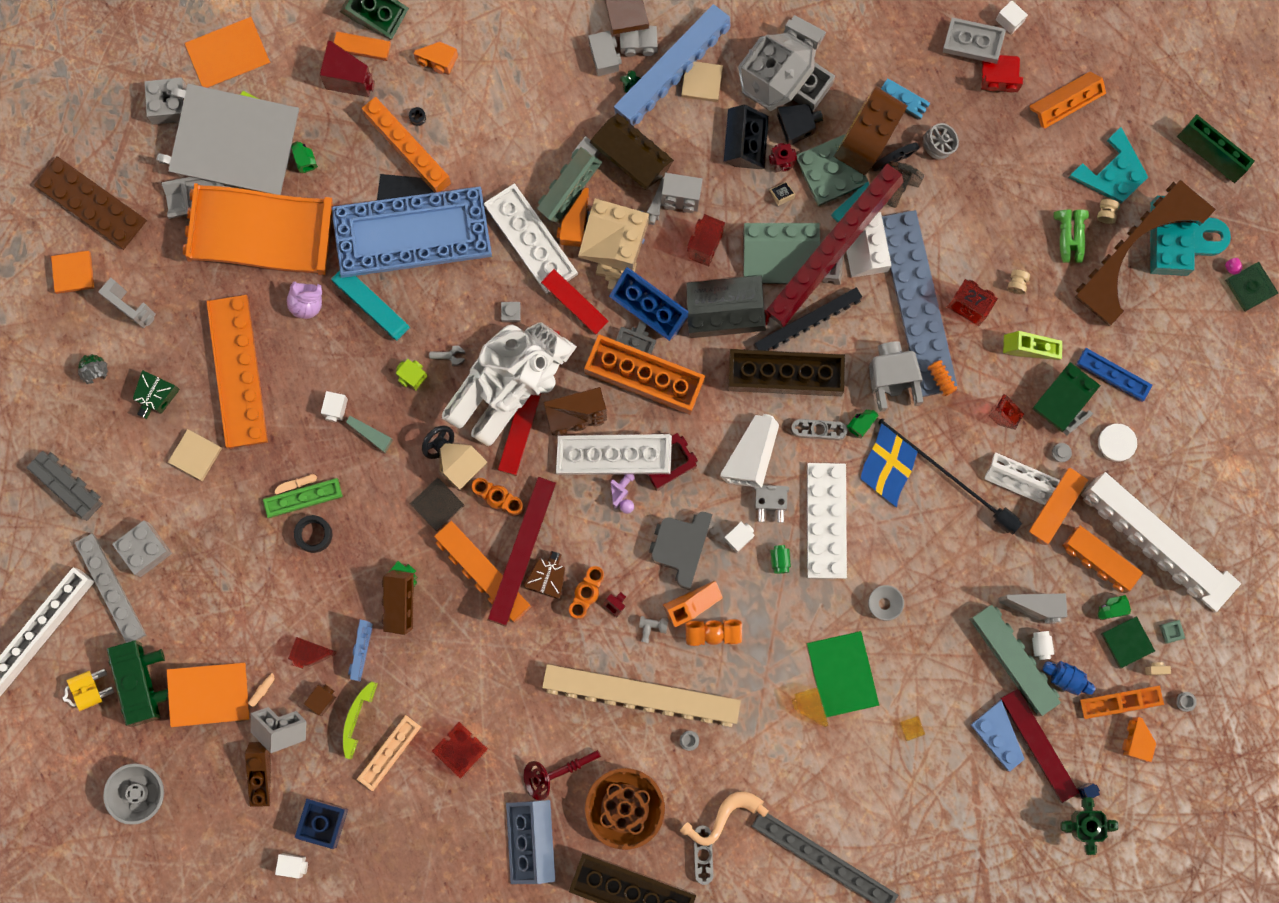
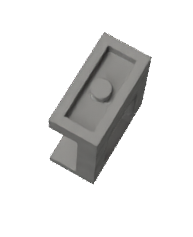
(114, 293)

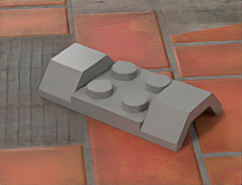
(178, 194)

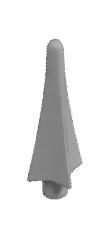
(654, 209)

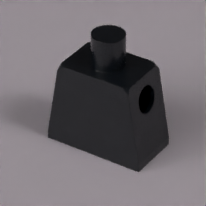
(798, 122)

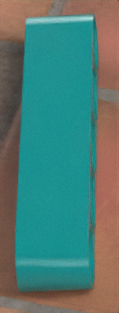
(372, 305)

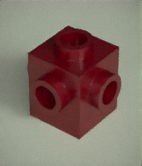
(778, 160)

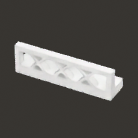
(1021, 483)

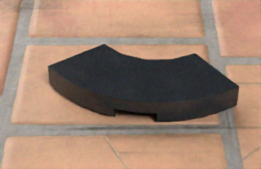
(896, 156)

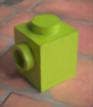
(411, 374)

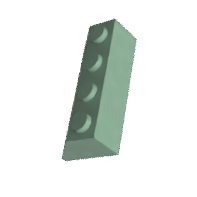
(569, 184)

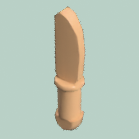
(295, 483)

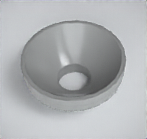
(895, 598)

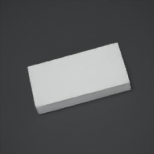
(1222, 592)

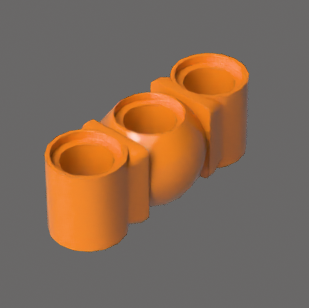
(490, 490)
(586, 583)
(713, 632)

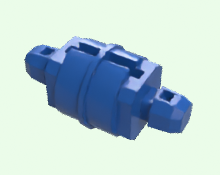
(1069, 678)

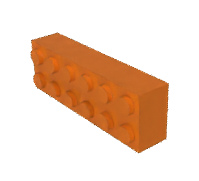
(644, 374)

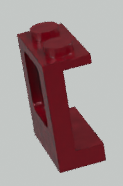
(660, 480)

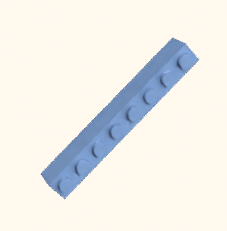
(673, 65)

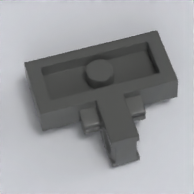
(637, 338)

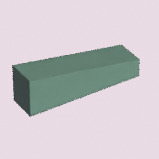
(374, 436)

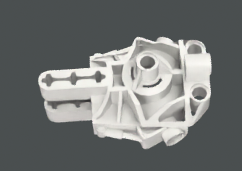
(506, 375)

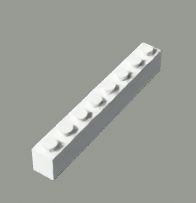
(42, 625)

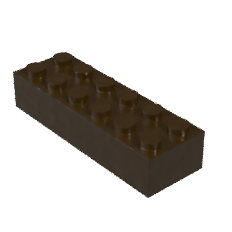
(786, 372)
(612, 883)

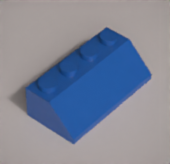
(649, 304)

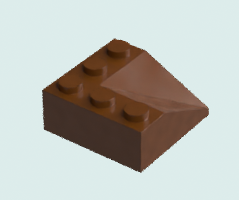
(576, 411)

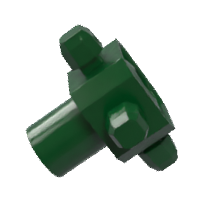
(1096, 826)

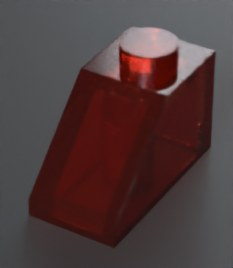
(1006, 413)
(308, 653)

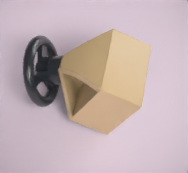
(457, 461)

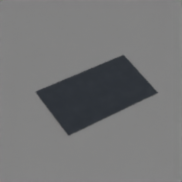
(401, 186)

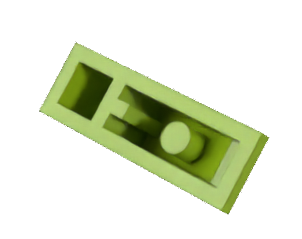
(1031, 345)

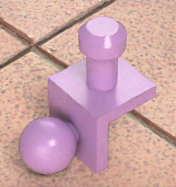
(619, 494)

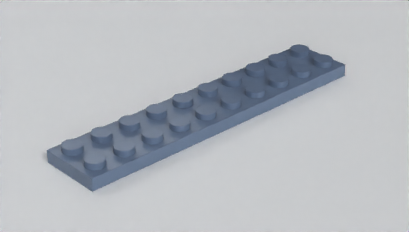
(917, 297)

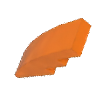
(1122, 702)

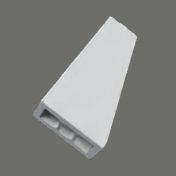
(752, 455)

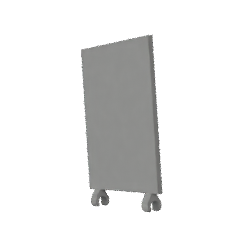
(232, 139)

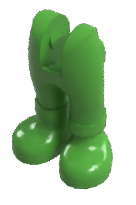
(1066, 241)

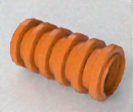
(942, 378)

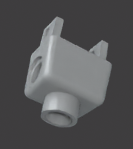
(893, 373)

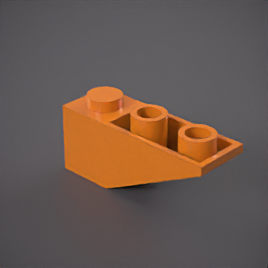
(692, 604)

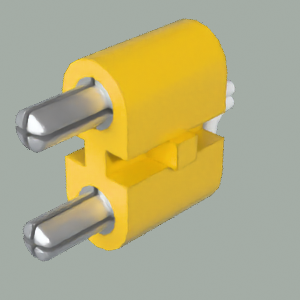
(85, 690)

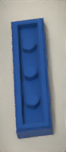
(1114, 374)

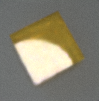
(912, 728)

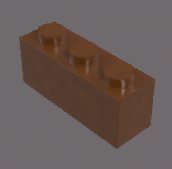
(397, 602)

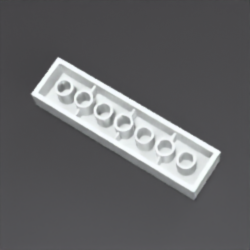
(1152, 536)

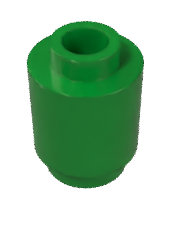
(780, 559)

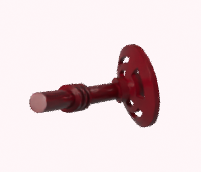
(544, 777)

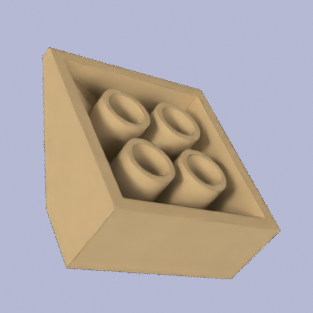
(613, 235)

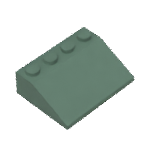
(778, 249)

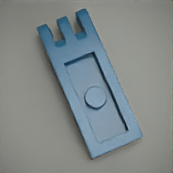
(909, 98)

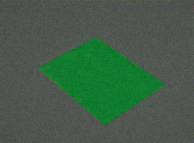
(843, 674)

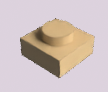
(1158, 669)

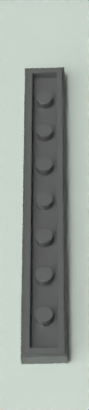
(823, 859)

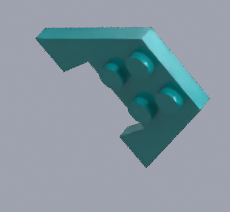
(1120, 176)

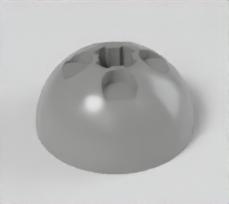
(124, 793)

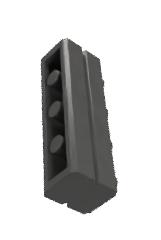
(64, 485)

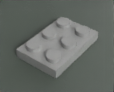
(974, 40)

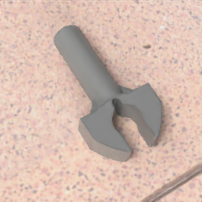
(449, 355)

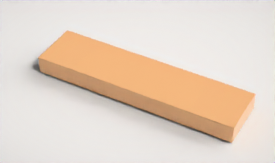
(389, 753)

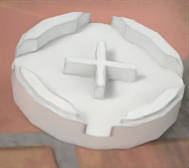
(1117, 442)

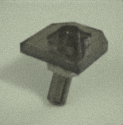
(910, 176)

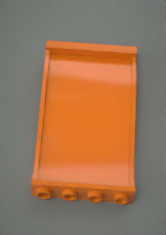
(258, 229)

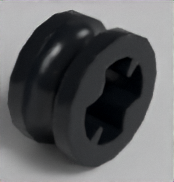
(421, 120)

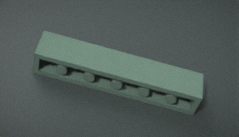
(1015, 661)

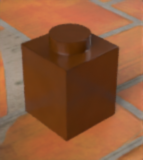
(320, 699)

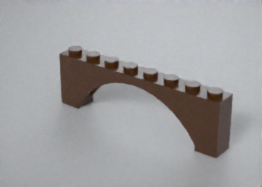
(1178, 206)

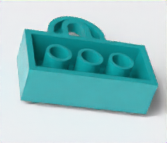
(1176, 244)

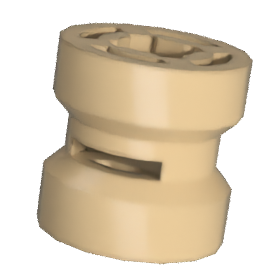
(1108, 211)
(1018, 282)

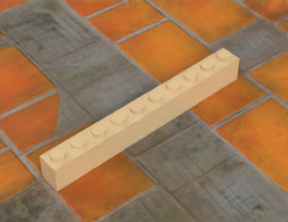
(641, 694)

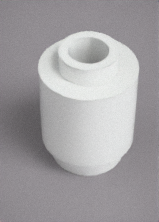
(1043, 645)

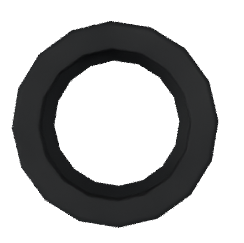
(313, 548)

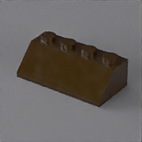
(631, 151)

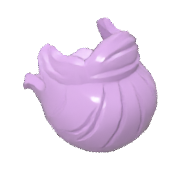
(304, 300)

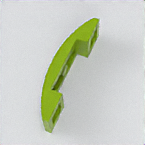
(349, 743)

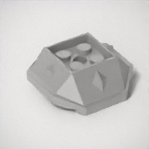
(776, 69)

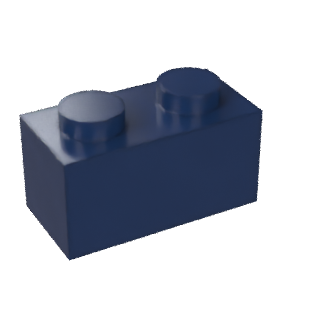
(1088, 790)

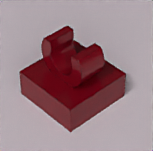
(615, 604)

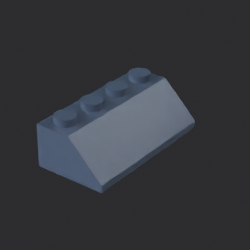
(530, 842)

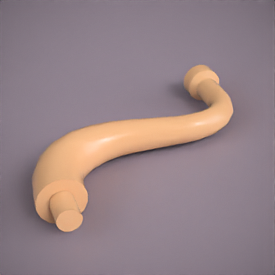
(733, 801)

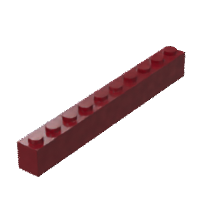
(835, 245)

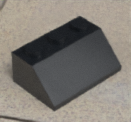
(746, 137)

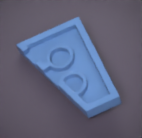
(360, 650)
(999, 736)

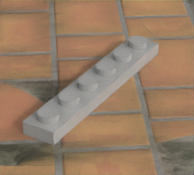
(110, 588)

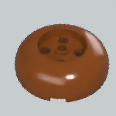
(638, 829)

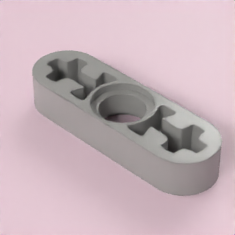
(833, 436)
(698, 870)

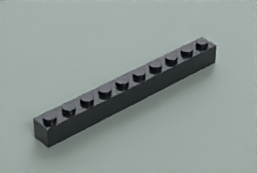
(811, 319)

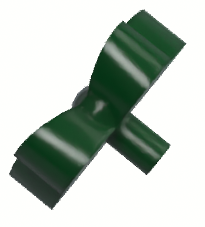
(629, 80)

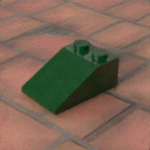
(377, 15)
(1066, 397)

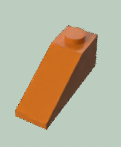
(573, 225)

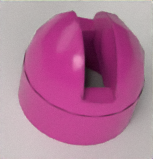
(1234, 266)

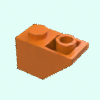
(437, 56)
(1140, 742)

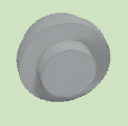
(1061, 452)
(1186, 701)
(689, 740)

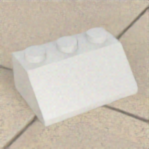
(870, 250)

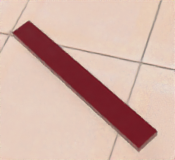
(521, 551)

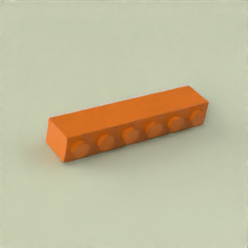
(406, 145)
(476, 566)

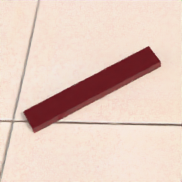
(1039, 745)

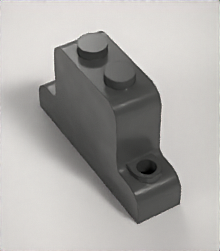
(680, 546)

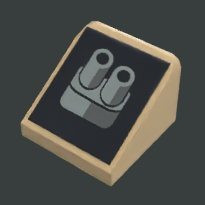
(782, 193)

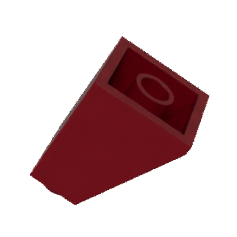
(345, 72)

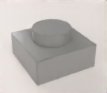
(510, 311)

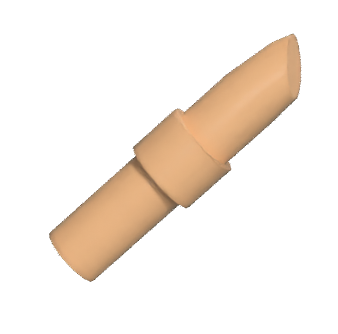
(261, 690)

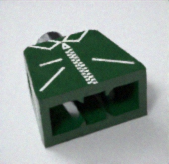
(153, 394)

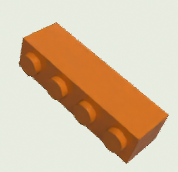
(1102, 559)

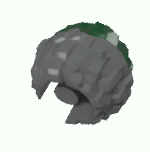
(91, 368)

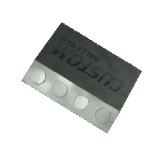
(725, 306)

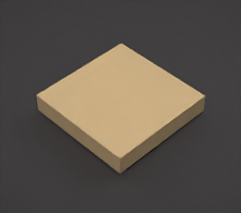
(702, 82)
(195, 455)

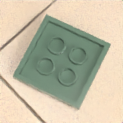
(826, 175)

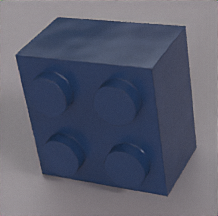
(321, 823)

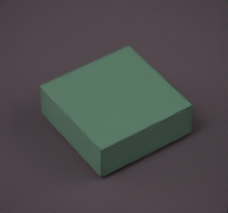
(1172, 631)

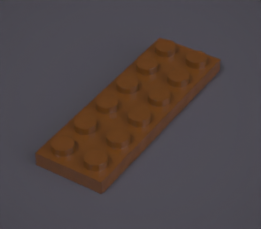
(90, 202)

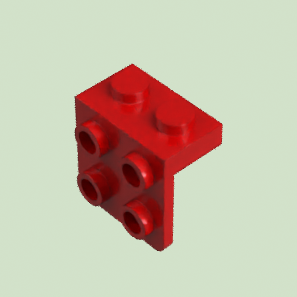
(1003, 75)

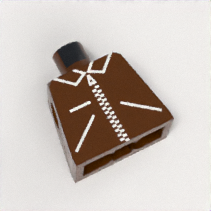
(547, 577)

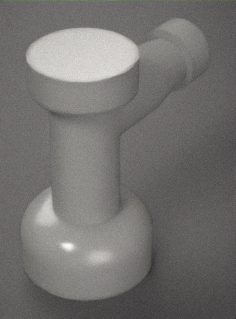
(646, 624)

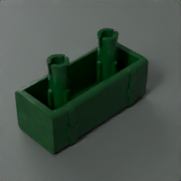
(134, 682)

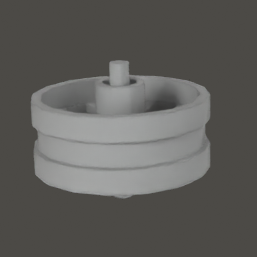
(935, 144)

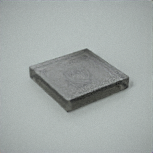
(437, 504)

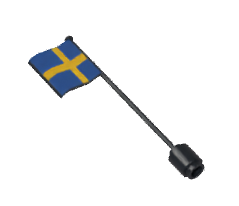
(893, 462)

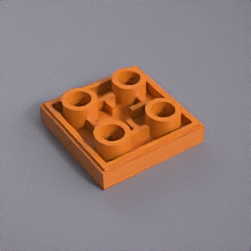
(72, 272)

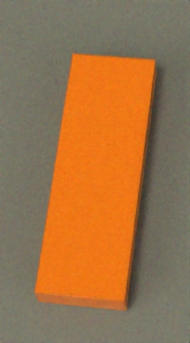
(363, 45)

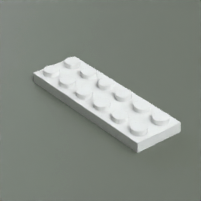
(529, 235)
(614, 454)
(826, 521)

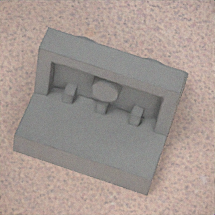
(805, 32)

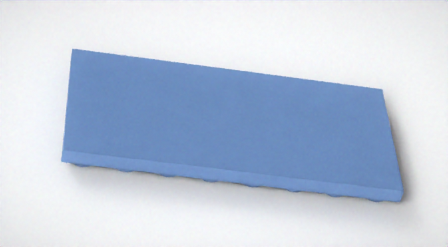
(411, 232)

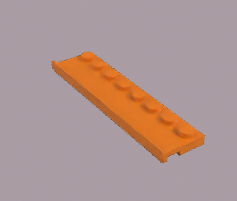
(237, 371)

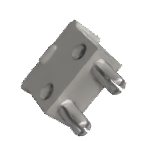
(771, 496)

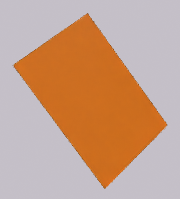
(227, 52)
(207, 694)

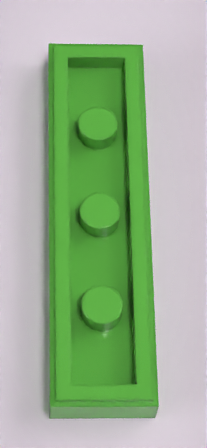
(302, 498)

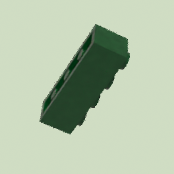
(1215, 148)

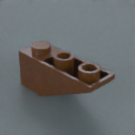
(258, 774)

